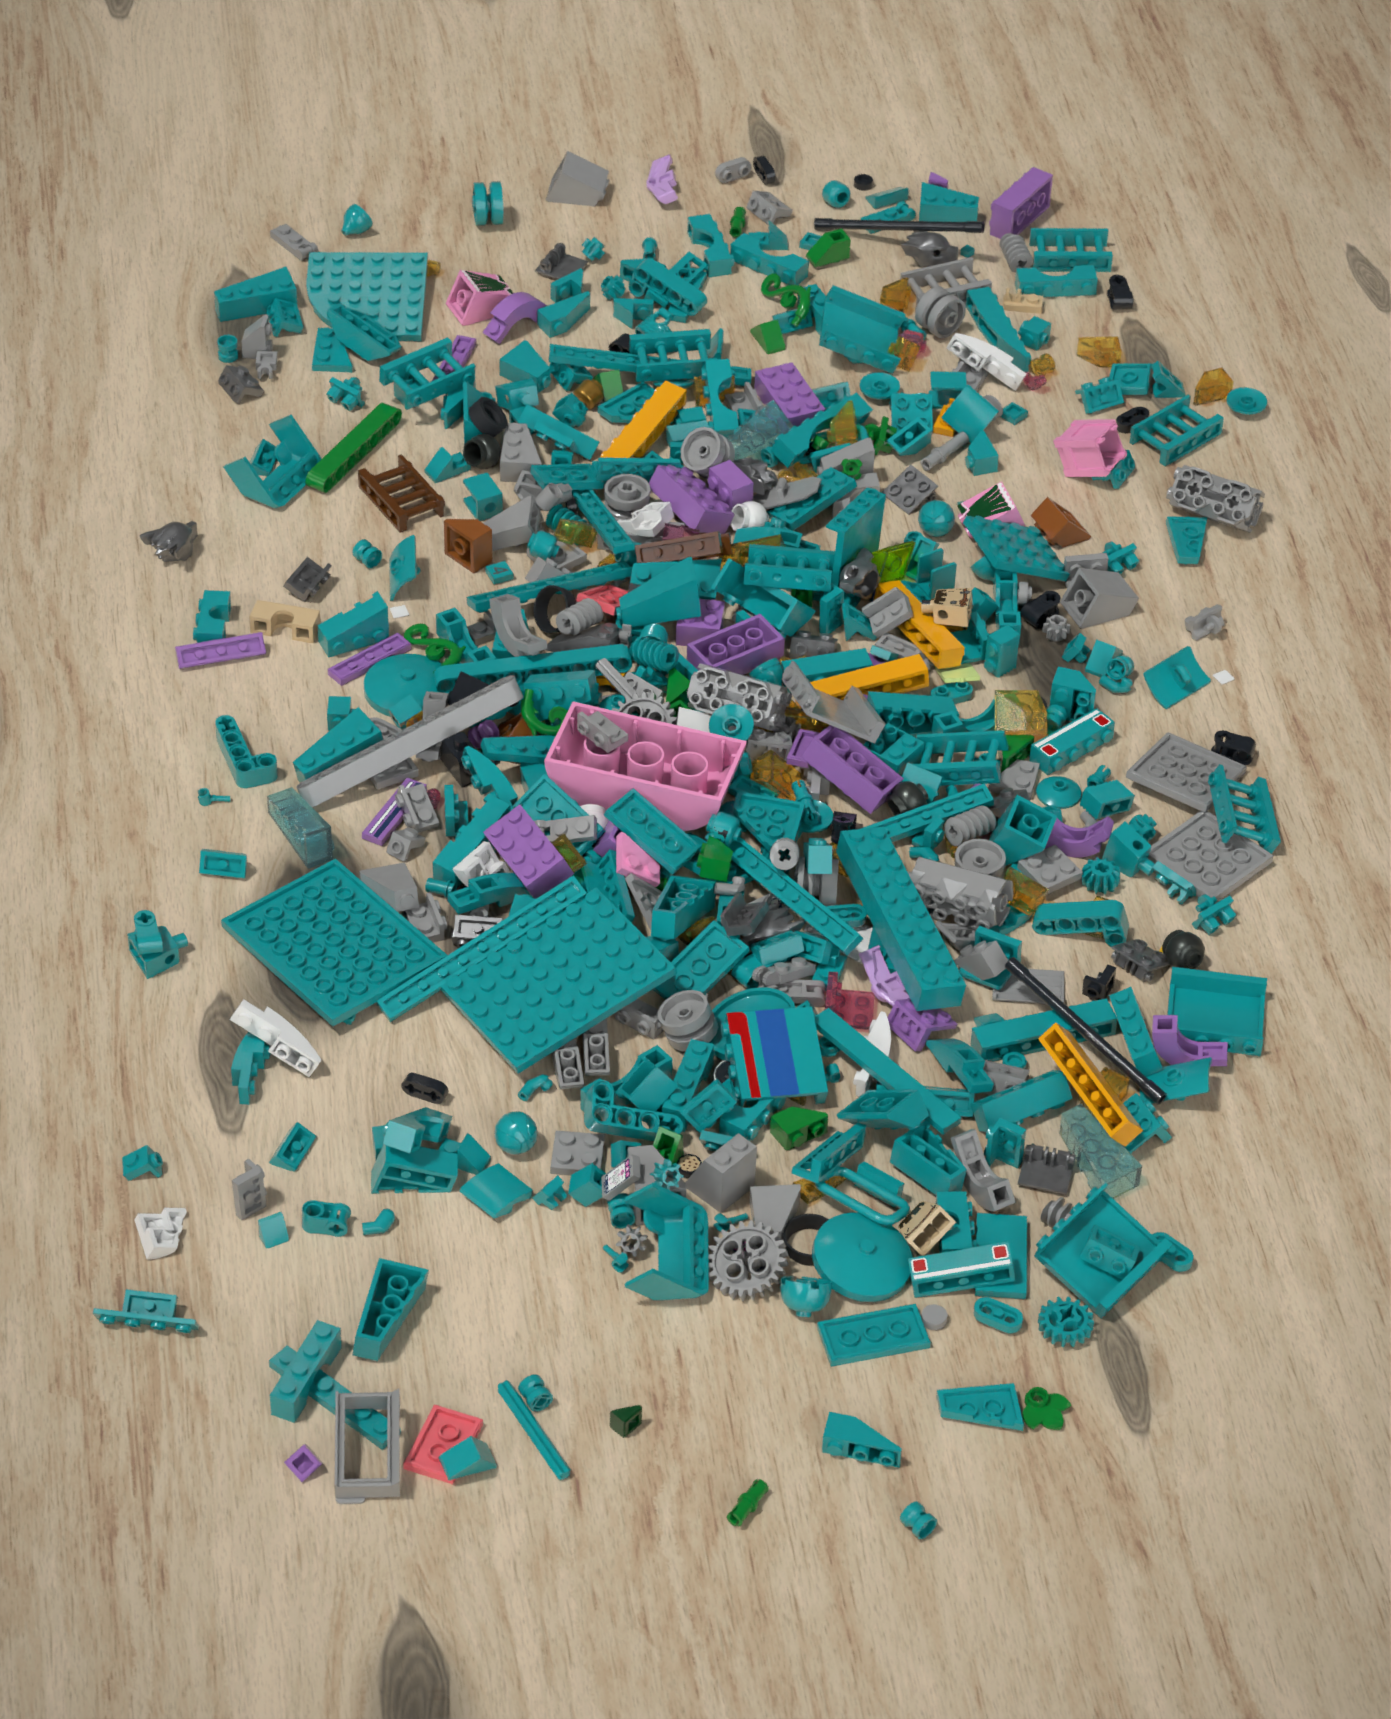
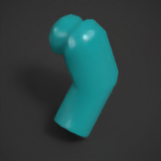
(381, 1224)

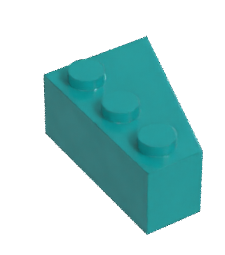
(947, 205)
(422, 1170)

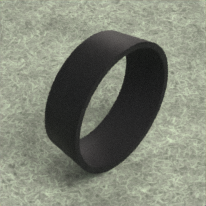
(541, 606)
(798, 1223)

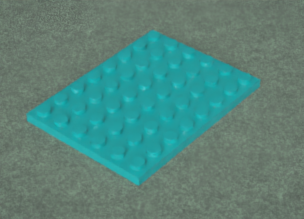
(333, 941)
(558, 980)

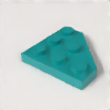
(625, 405)
(769, 817)

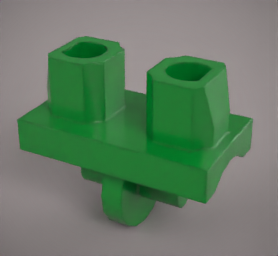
(880, 435)

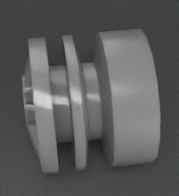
(818, 884)

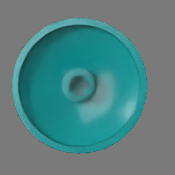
(397, 678)
(747, 1000)
(861, 1257)

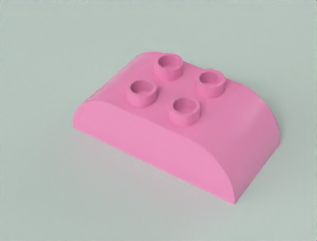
(668, 764)

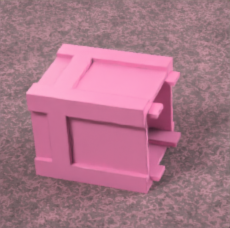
(1090, 448)

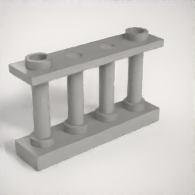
(945, 272)

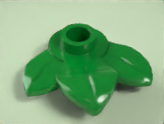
(1046, 1411)

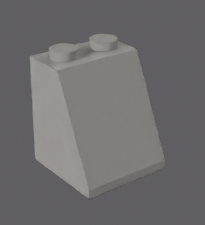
(578, 182)
(1098, 597)
(648, 1156)
(725, 1174)

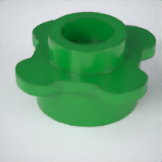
(819, 443)
(855, 464)

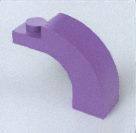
(510, 311)
(1080, 841)
(1178, 1049)

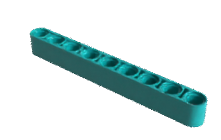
(524, 666)

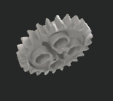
(644, 703)
(770, 1255)

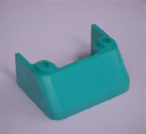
(295, 457)
(771, 602)
(681, 1245)

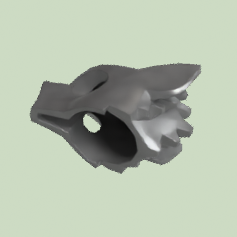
(924, 244)
(757, 471)
(172, 540)
(860, 576)
(774, 923)

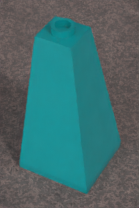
(663, 598)

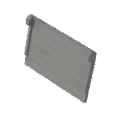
(1018, 992)

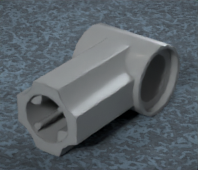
(553, 495)

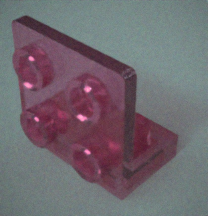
(850, 1005)

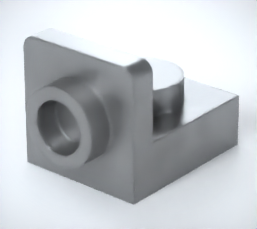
(483, 631)

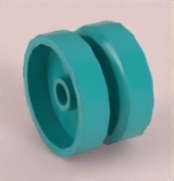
(487, 203)

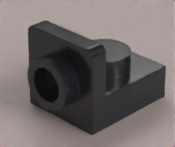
(1099, 987)

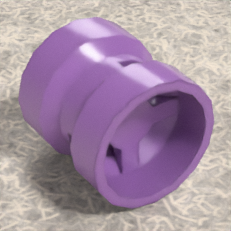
(485, 730)

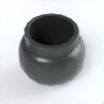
(481, 451)
(907, 797)
(1183, 949)

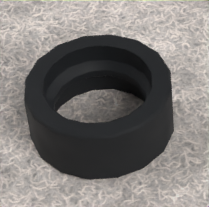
(488, 416)

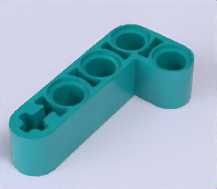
(667, 285)
(246, 769)
(1083, 917)
(633, 1117)

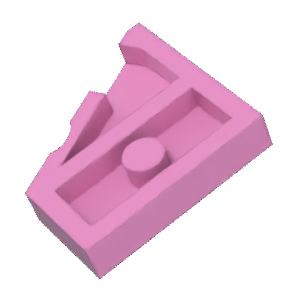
(634, 860)

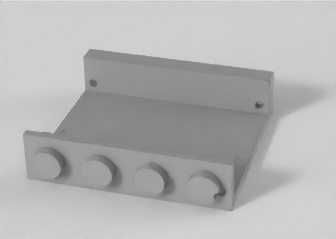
(851, 714)

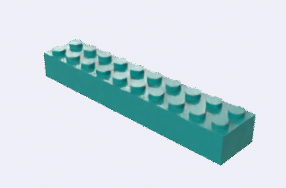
(900, 919)

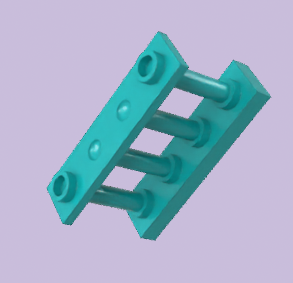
(1070, 237)
(668, 342)
(426, 358)
(1179, 444)
(789, 567)
(970, 742)
(1259, 804)

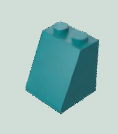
(1023, 829)

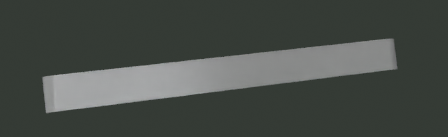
(410, 741)

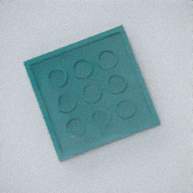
(1016, 548)

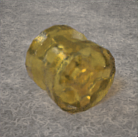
(1042, 365)

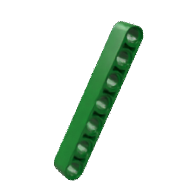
(353, 447)

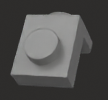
(403, 841)

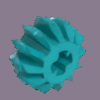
(1101, 875)

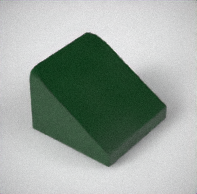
(626, 1419)

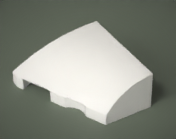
(649, 519)
(479, 863)
(160, 1231)

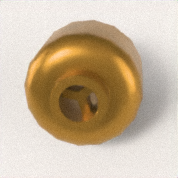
(590, 393)

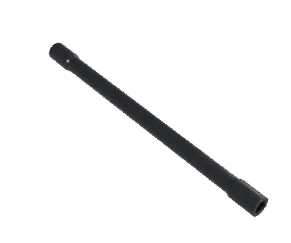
(967, 227)
(1147, 1086)

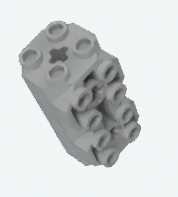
(1215, 498)
(718, 687)
(967, 894)

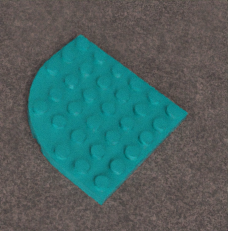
(379, 284)

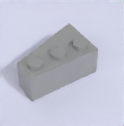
(517, 452)

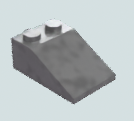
(594, 636)

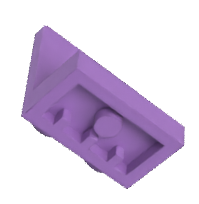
(915, 1025)

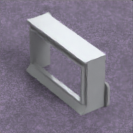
(356, 1490)

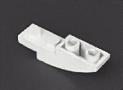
(986, 356)
(283, 1037)
(881, 1038)

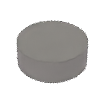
(934, 1317)

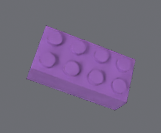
(1021, 203)
(789, 391)
(691, 499)
(738, 647)
(851, 767)
(528, 852)

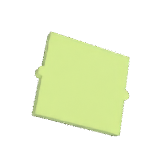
(958, 674)

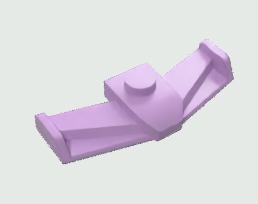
(662, 180)
(884, 986)

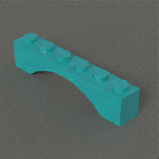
(793, 445)

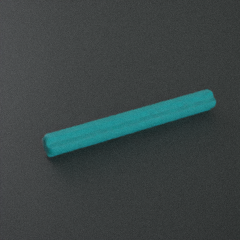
(534, 1430)

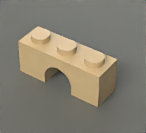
(269, 616)

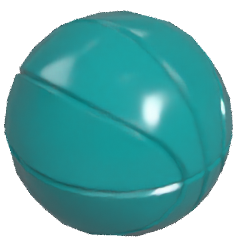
(936, 518)
(515, 1132)

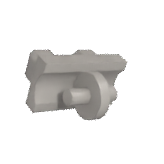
(1206, 622)

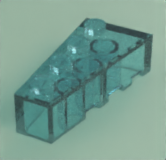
(759, 430)
(302, 827)
(1098, 1154)

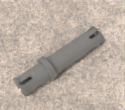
(939, 454)

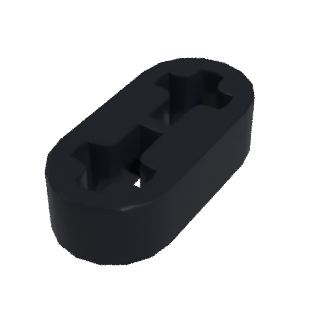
(764, 169)
(1130, 418)
(425, 1088)

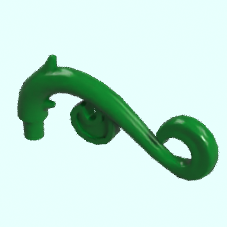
(788, 298)
(435, 645)
(535, 725)

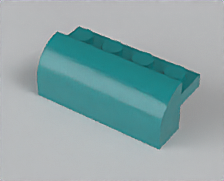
(607, 881)

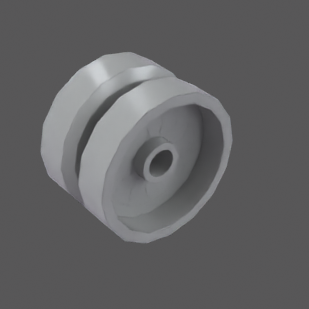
(940, 312)
(705, 449)
(626, 495)
(981, 856)
(687, 1017)

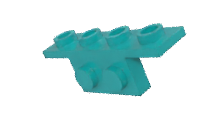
(558, 432)
(149, 1309)

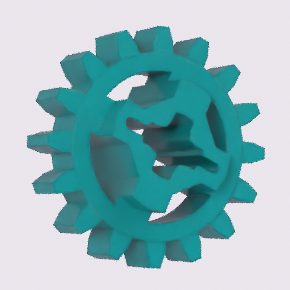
(1065, 1321)

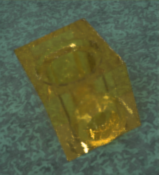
(906, 351)

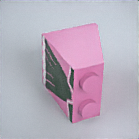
(476, 296)
(991, 504)

